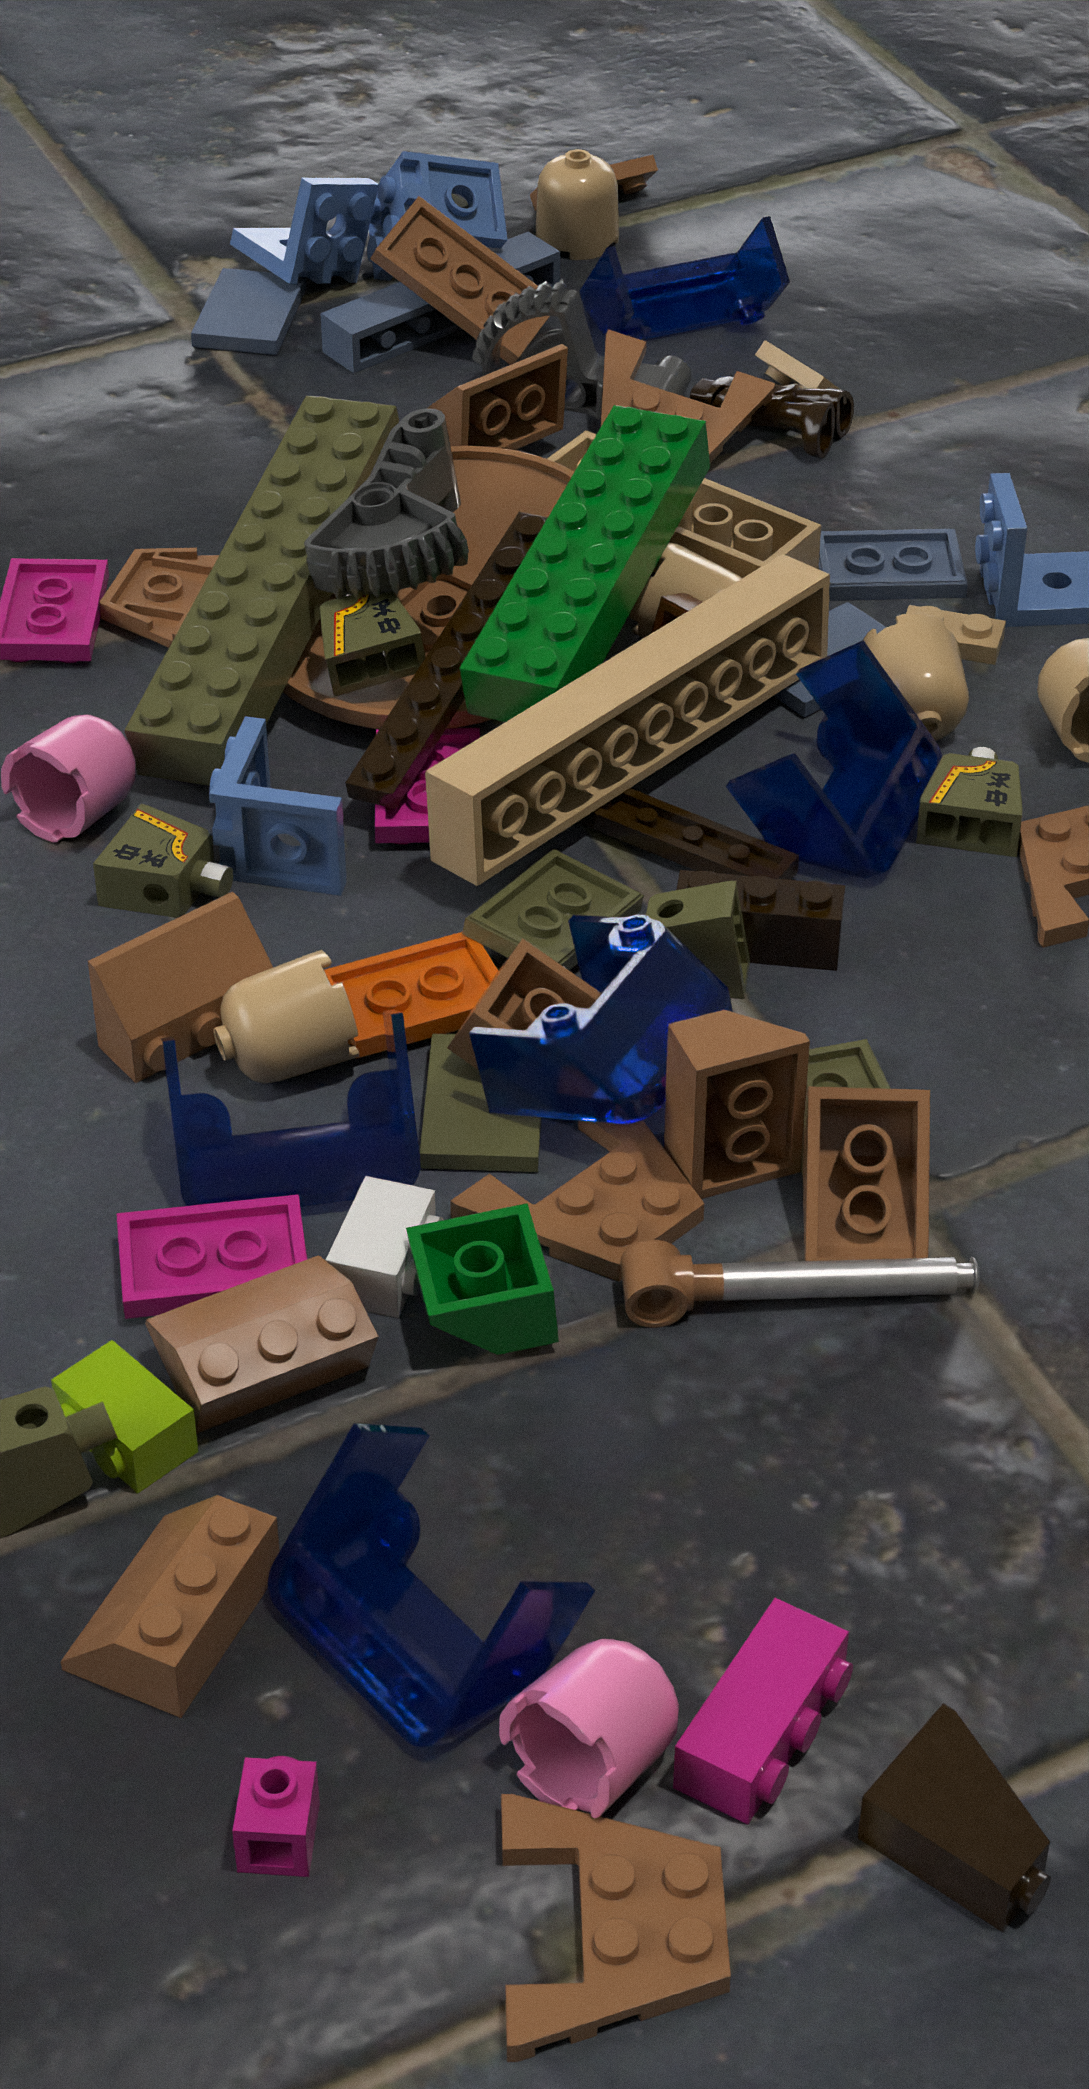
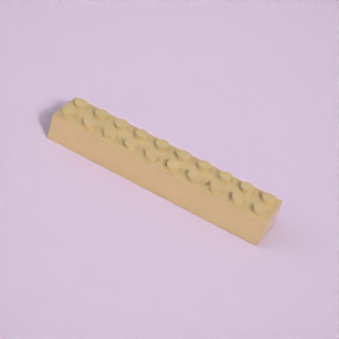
(625, 719)

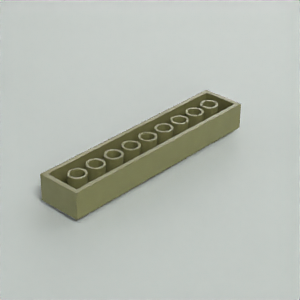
(258, 596)

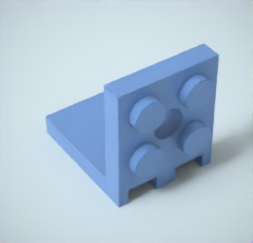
(435, 180)
(307, 246)
(1023, 583)
(254, 814)

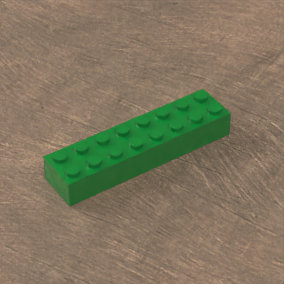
(587, 561)

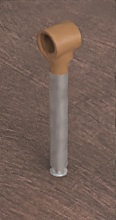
(665, 1284)

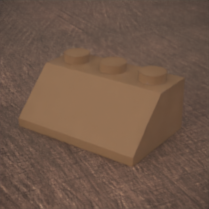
(509, 404)
(172, 984)
(734, 1100)
(264, 1341)
(178, 1604)

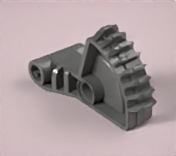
(583, 361)
(398, 521)

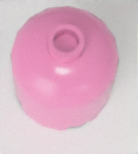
(69, 776)
(591, 1725)

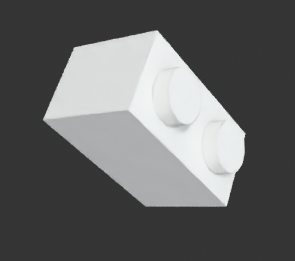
(374, 1243)

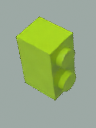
(150, 1420)

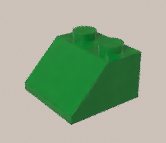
(486, 1279)

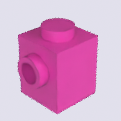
(276, 1816)

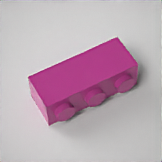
(762, 1711)

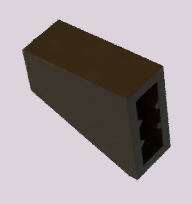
(957, 1823)

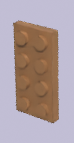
(455, 274)

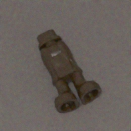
(811, 410)

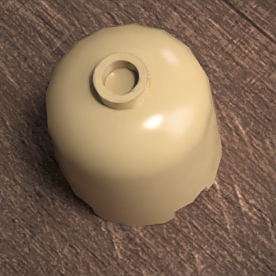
(578, 205)
(679, 573)
(925, 668)
(1065, 695)
(287, 1021)

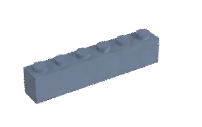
(400, 320)

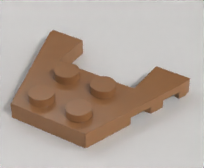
(621, 365)
(156, 591)
(1057, 869)
(607, 1207)
(646, 1923)

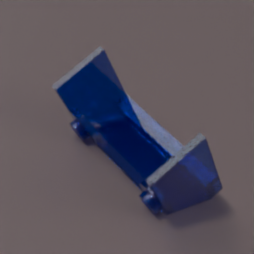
(689, 292)
(878, 777)
(608, 1057)
(313, 1161)
(380, 1625)

